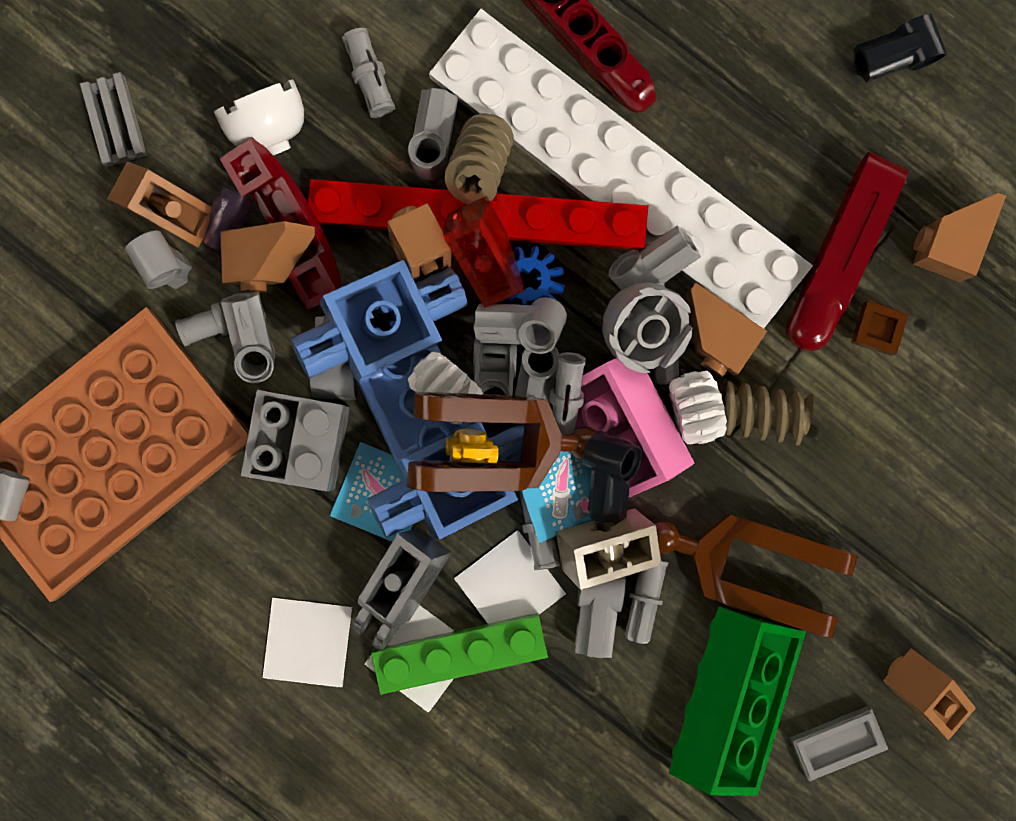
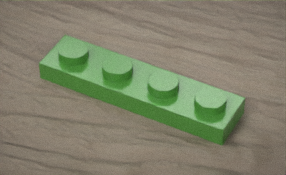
(459, 653)

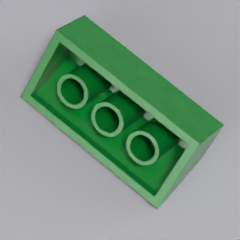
(736, 704)

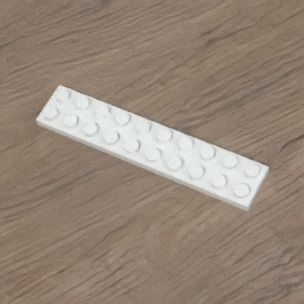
(616, 163)

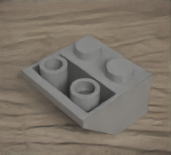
(295, 441)

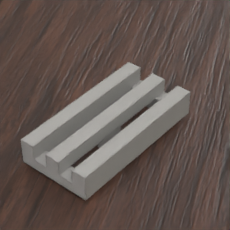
(103, 88)

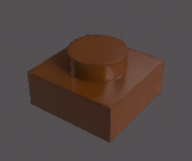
(879, 328)

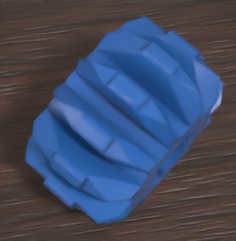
(531, 266)

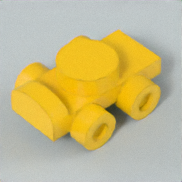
(471, 447)

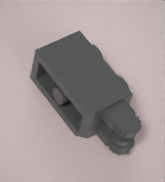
(400, 583)

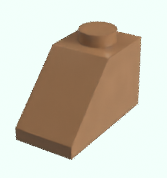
(161, 203)
(958, 240)
(419, 241)
(262, 254)
(721, 332)
(929, 693)

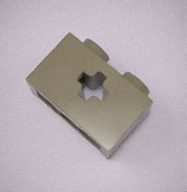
(608, 550)

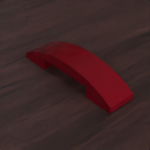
(280, 200)

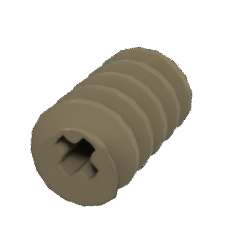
(479, 158)
(767, 412)

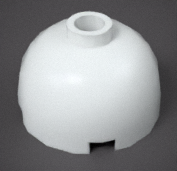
(266, 115)

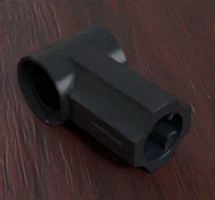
(909, 46)
(613, 466)

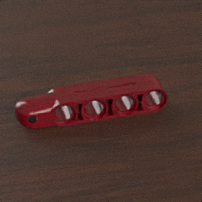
(623, 78)
(845, 251)

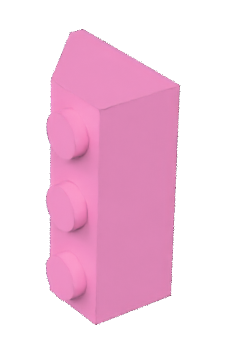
(632, 410)

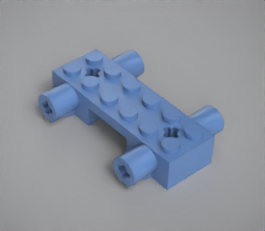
(382, 370)

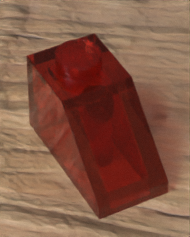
(483, 251)

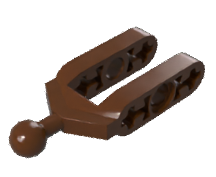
(539, 449)
(711, 552)

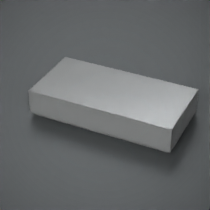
(838, 743)

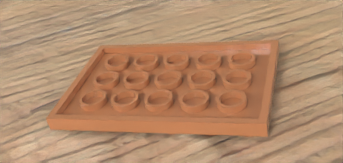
(111, 451)

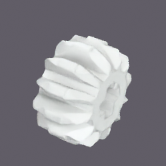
(441, 375)
(697, 407)

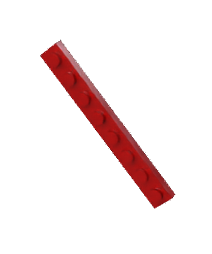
(523, 217)

